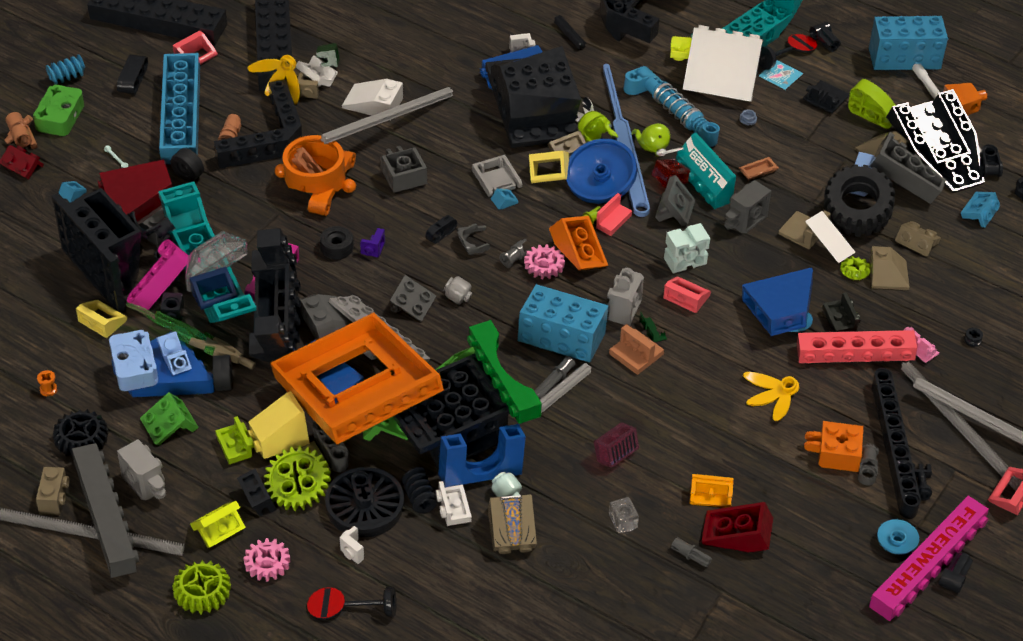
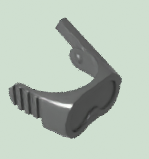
(464, 232)

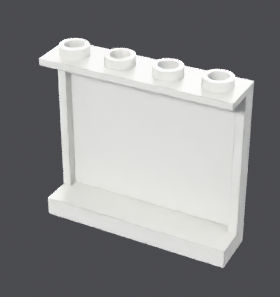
(722, 63)

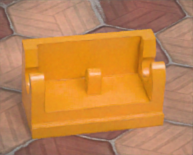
(711, 491)

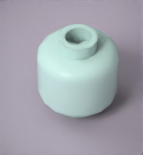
(506, 485)

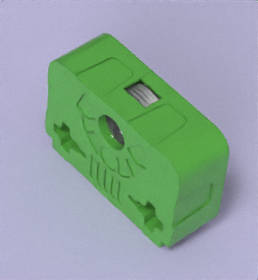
(58, 110)

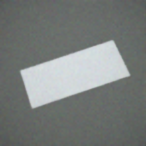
(830, 236)

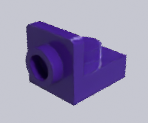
(375, 245)

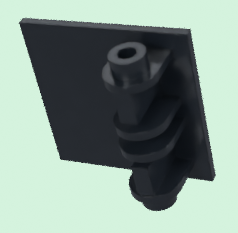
(825, 96)

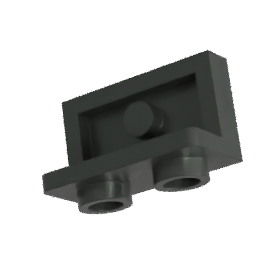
(842, 315)

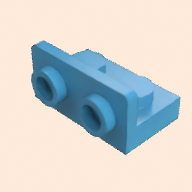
(982, 207)

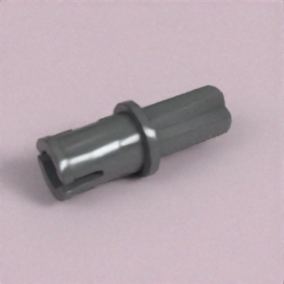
(690, 552)

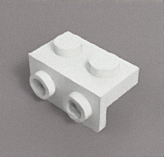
(313, 70)
(454, 504)

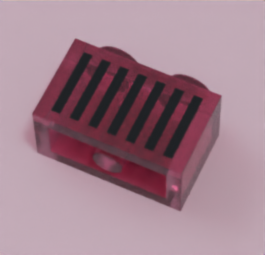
(616, 444)

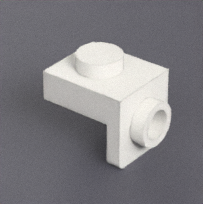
(520, 42)
(350, 546)

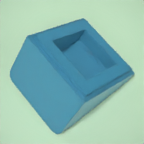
(71, 190)
(504, 198)

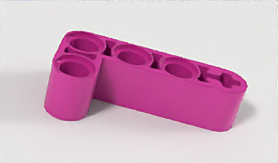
(159, 276)

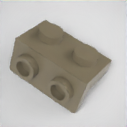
(567, 143)
(917, 238)

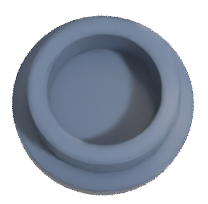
(748, 117)

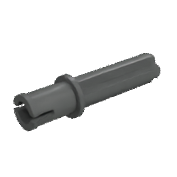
(559, 372)

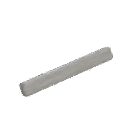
(564, 386)

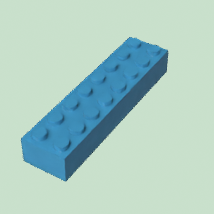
(179, 104)

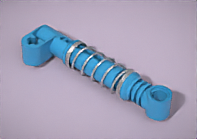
(644, 80)

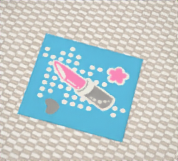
(781, 75)

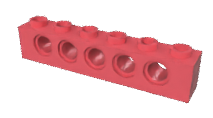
(856, 346)

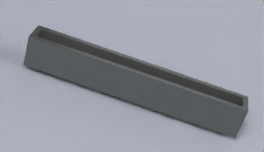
(104, 510)

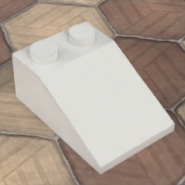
(374, 96)

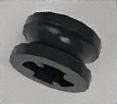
(973, 341)

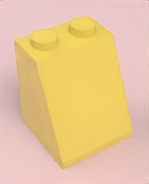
(279, 427)

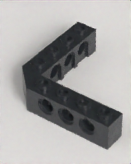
(264, 144)

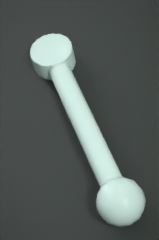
(108, 149)

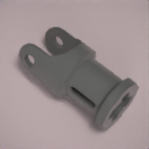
(515, 253)

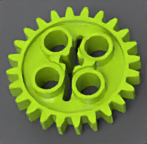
(278, 483)

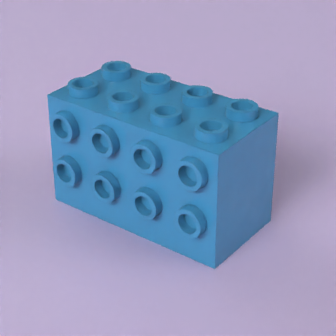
(907, 41)
(562, 323)

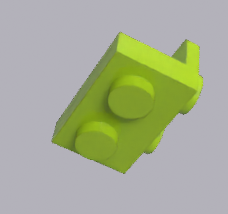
(235, 442)

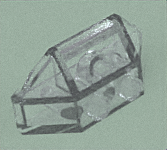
(215, 253)

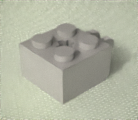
(625, 296)
(142, 470)

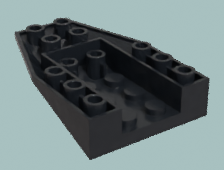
(942, 138)

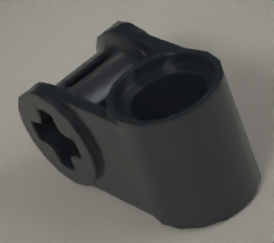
(991, 161)

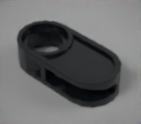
(441, 229)

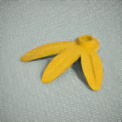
(283, 70)
(778, 390)

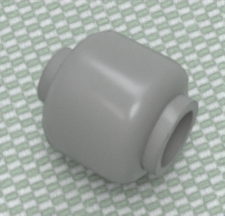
(458, 290)

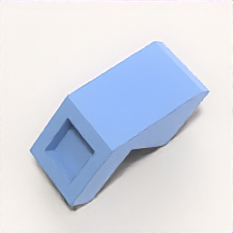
(173, 354)

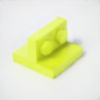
(219, 524)

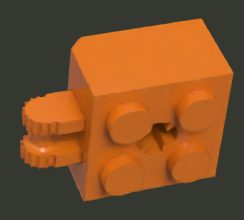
(837, 445)

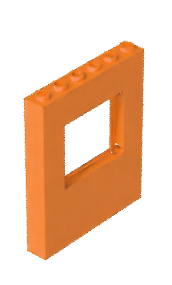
(369, 400)

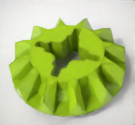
(851, 272)

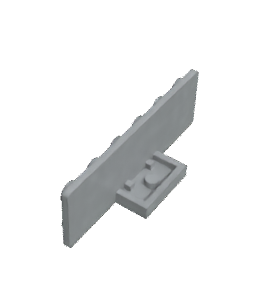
(355, 310)

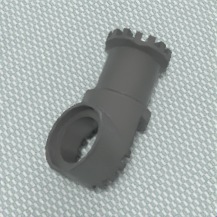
(868, 464)

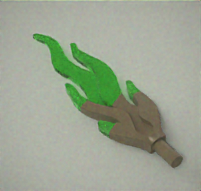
(191, 336)

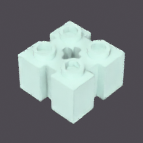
(686, 248)

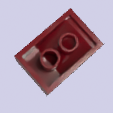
(739, 527)

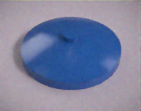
(601, 170)

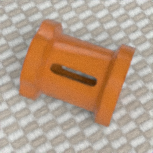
(46, 380)

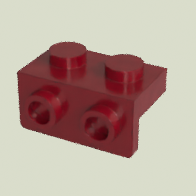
(20, 162)

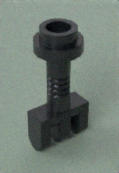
(924, 490)

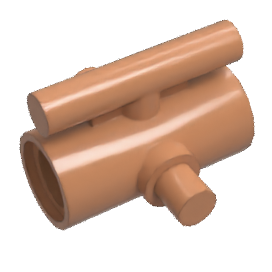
(20, 130)

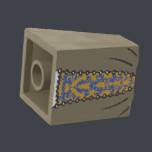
(512, 523)

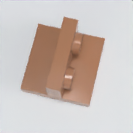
(635, 350)

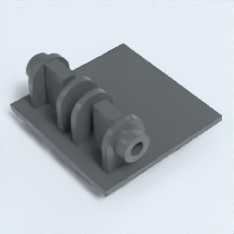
(412, 299)

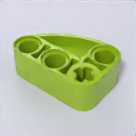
(870, 103)

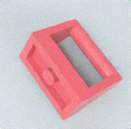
(195, 43)
(685, 297)
(1016, 502)

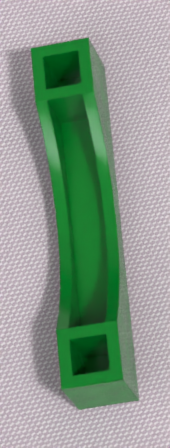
(521, 400)

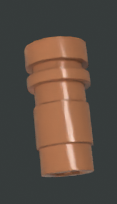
(231, 127)

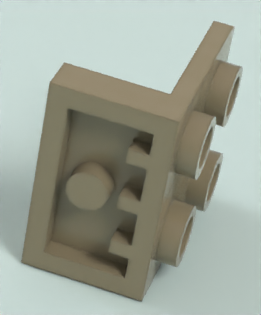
(798, 230)

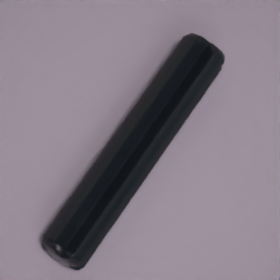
(570, 32)

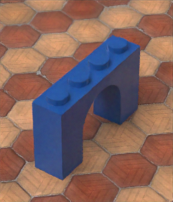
(507, 458)

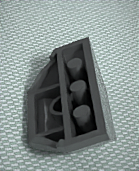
(321, 316)

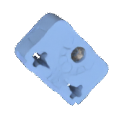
(133, 360)

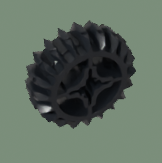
(79, 430)

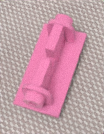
(925, 350)

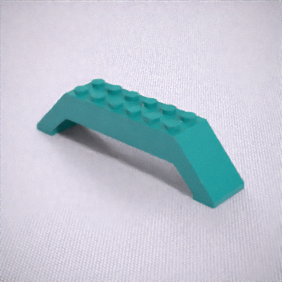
(186, 212)

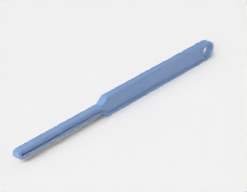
(621, 126)

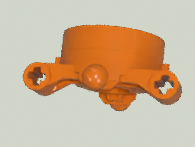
(323, 185)

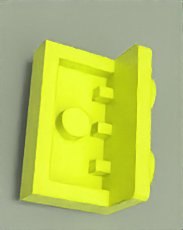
(680, 48)

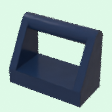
(209, 282)

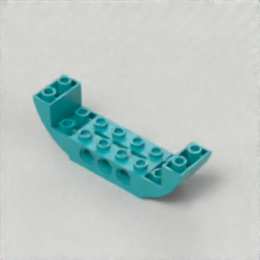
(765, 19)

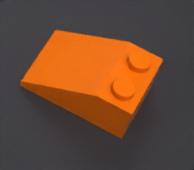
(578, 242)

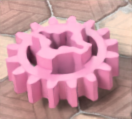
(544, 261)
(267, 559)

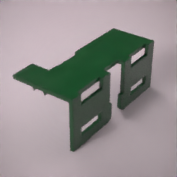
(651, 329)

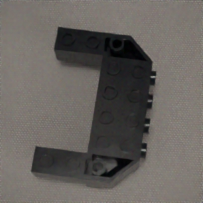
(622, 19)
(275, 297)

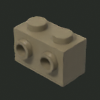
(52, 491)

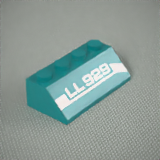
(707, 171)

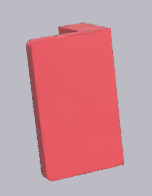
(612, 216)

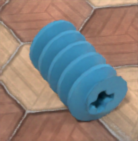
(65, 69)

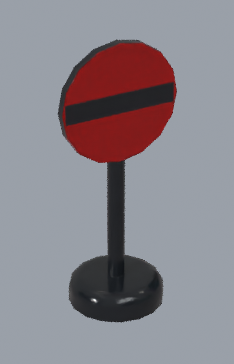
(797, 42)
(330, 602)

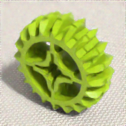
(190, 593)

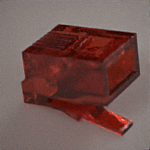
(667, 168)

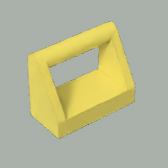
(534, 159)
(105, 327)

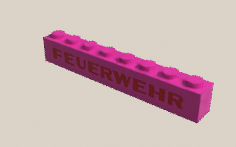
(928, 559)

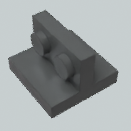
(675, 202)

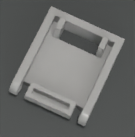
(502, 178)

